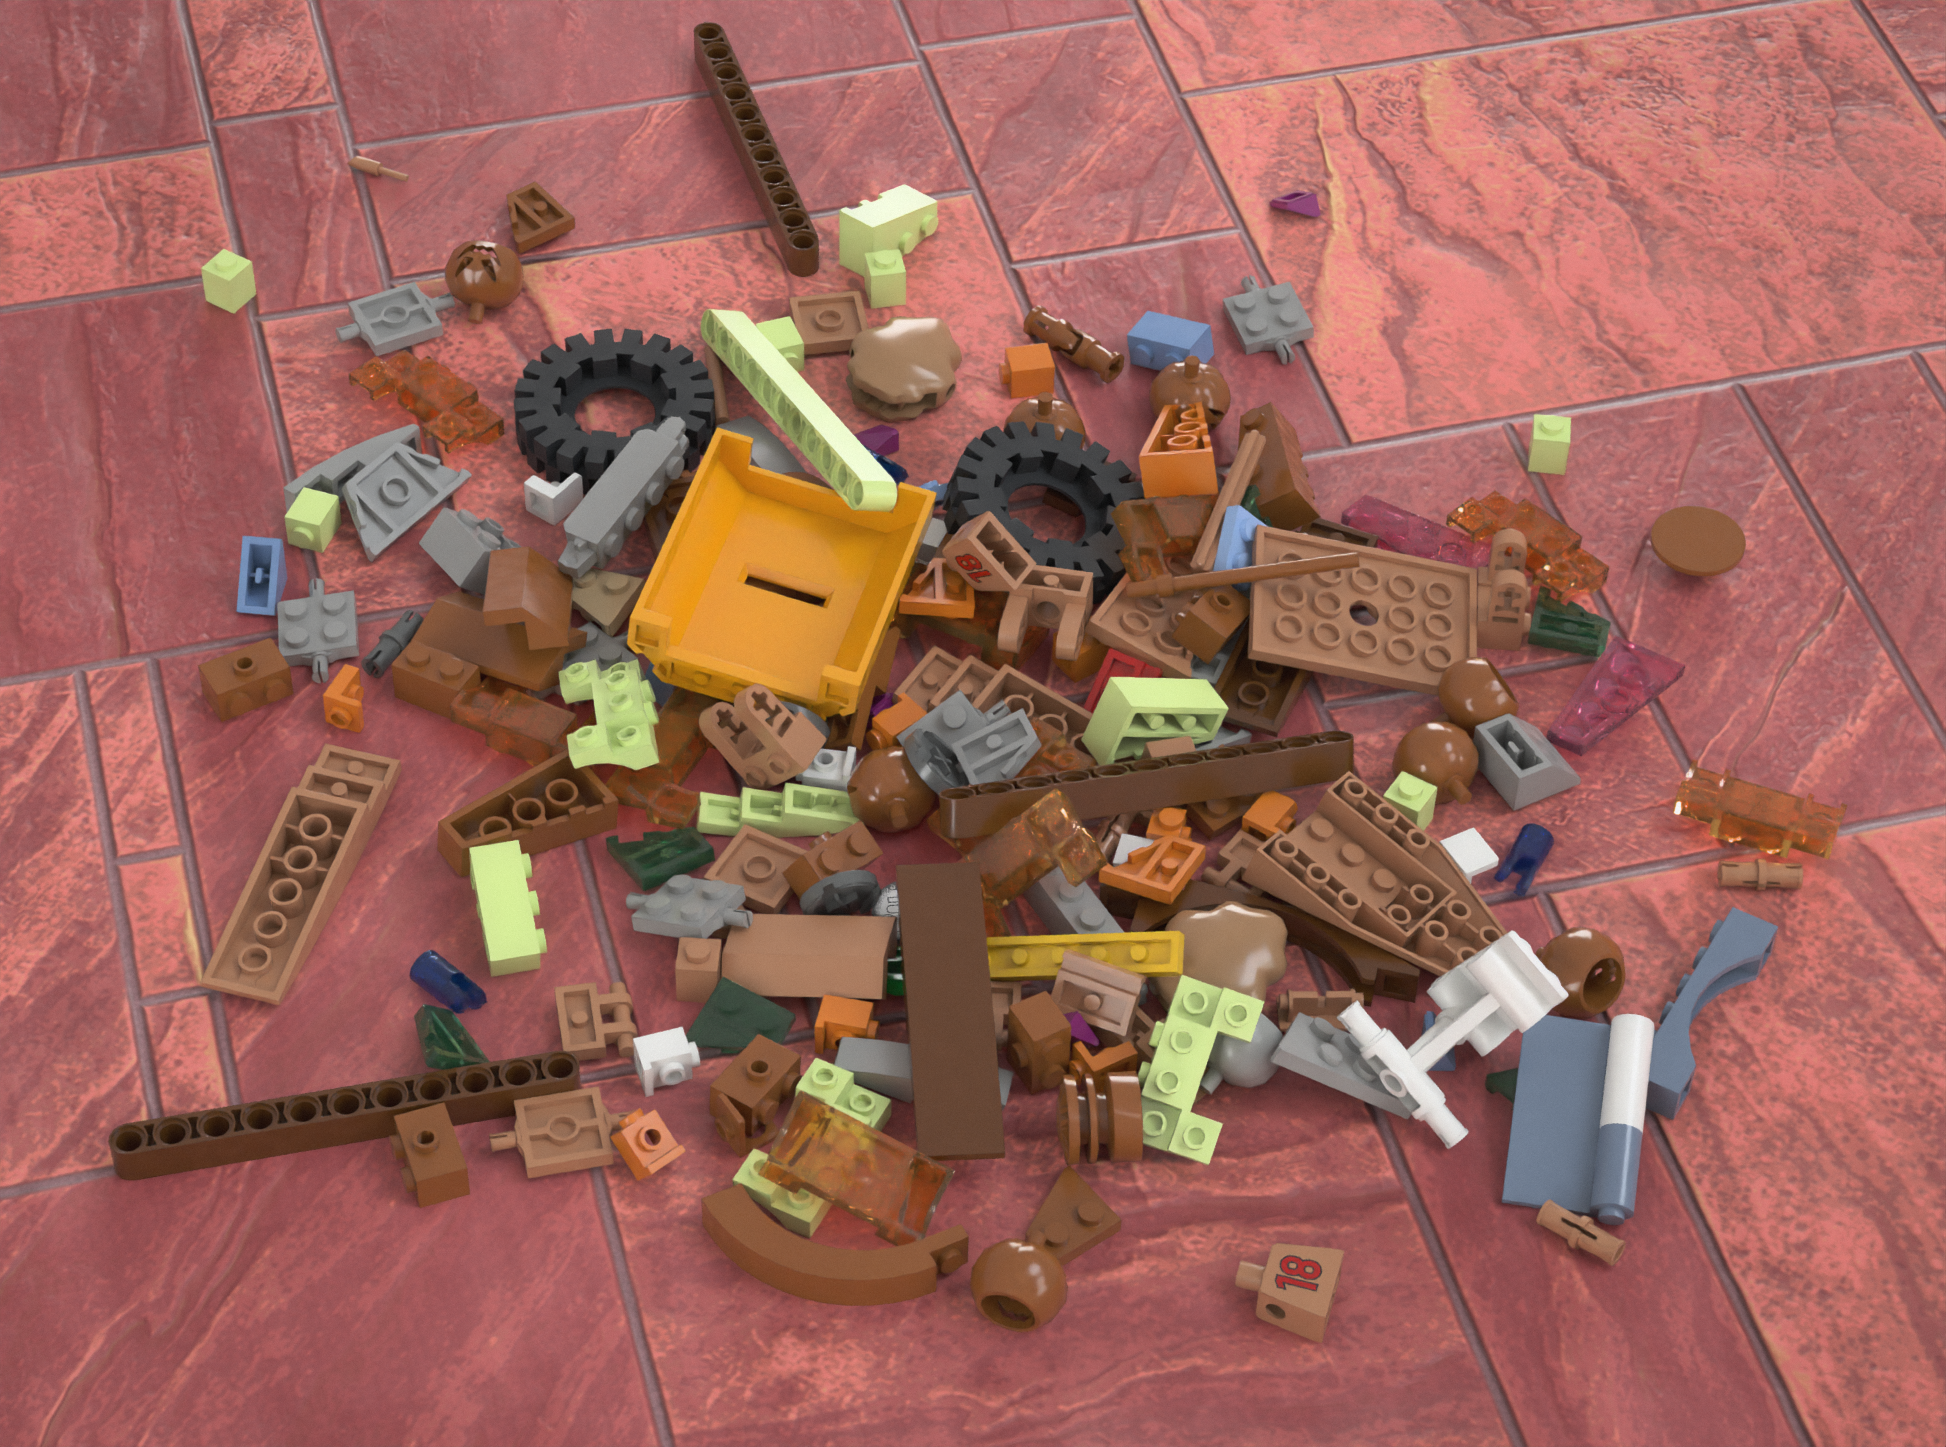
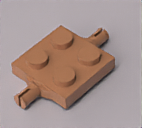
(561, 1132)

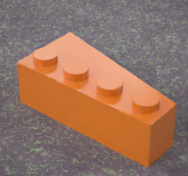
(1178, 455)

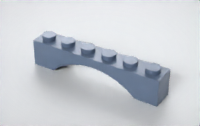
(1733, 958)

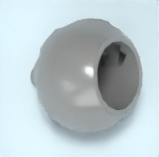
(1243, 1062)

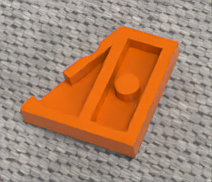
(939, 593)
(1158, 869)

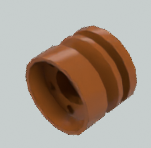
(1100, 1118)

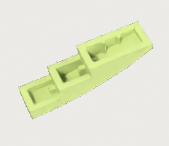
(793, 813)

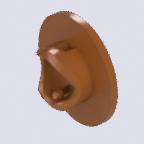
(1698, 541)

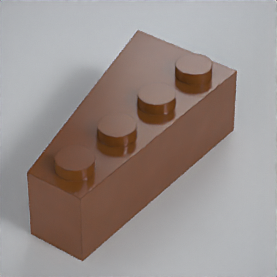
(1279, 470)
(538, 808)

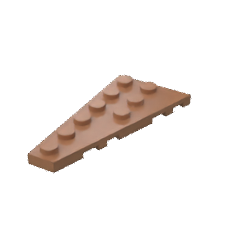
(1145, 624)

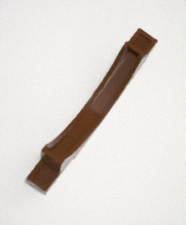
(1357, 961)

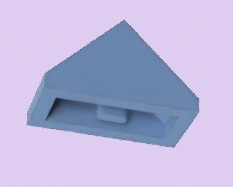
(261, 575)

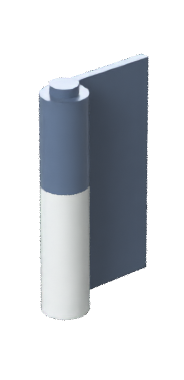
(1580, 1116)

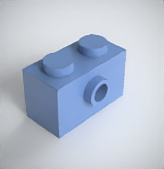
(1168, 339)

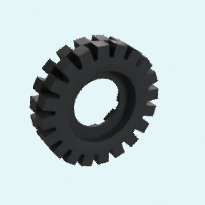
(556, 386)
(1017, 459)

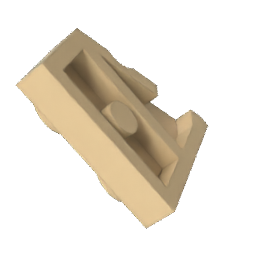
(606, 597)

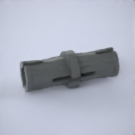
(391, 644)

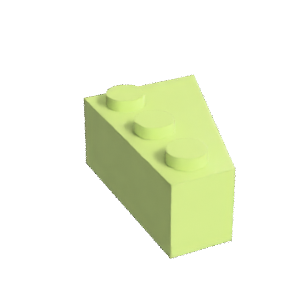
(892, 222)
(1148, 711)
(506, 907)

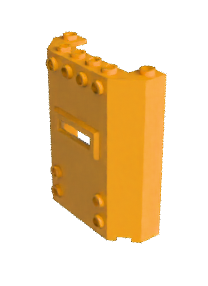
(746, 521)

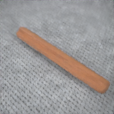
(1230, 495)

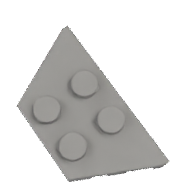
(397, 495)
(1334, 1059)

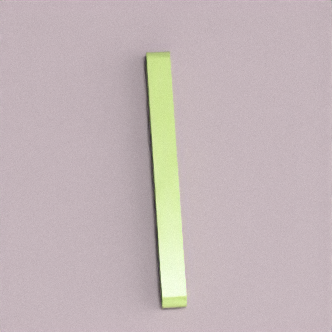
(799, 411)

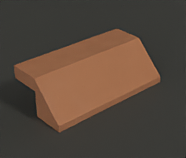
(812, 955)

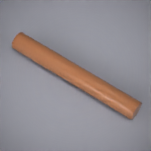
(715, 373)

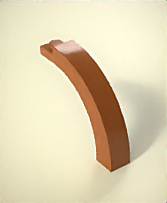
(824, 1271)

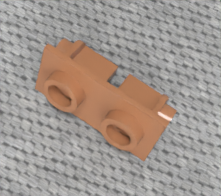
(1315, 1006)

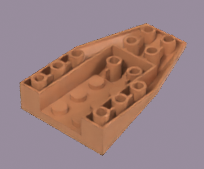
(1377, 879)

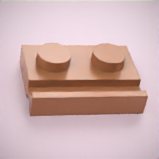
(1098, 991)

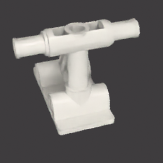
(1480, 1003)

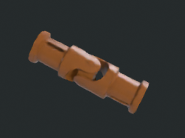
(1085, 350)

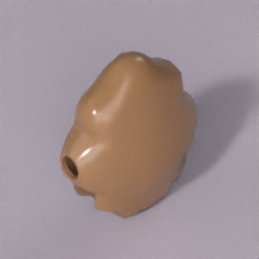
(903, 367)
(1228, 949)

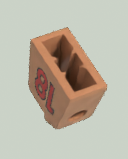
(988, 555)
(1295, 1287)

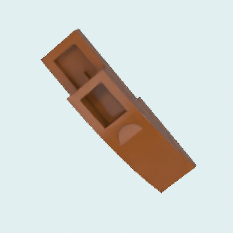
(851, 728)

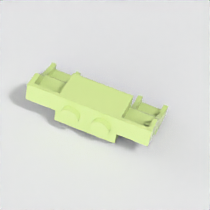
(622, 713)
(1179, 1063)
(836, 1088)

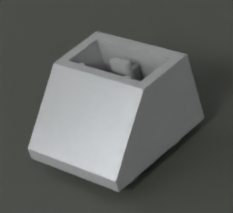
(464, 545)
(1521, 761)

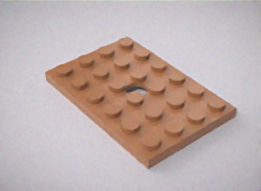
(1419, 605)

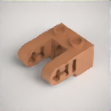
(1503, 594)
(1050, 600)
(761, 749)

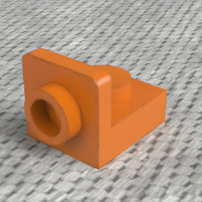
(344, 699)
(1112, 1059)

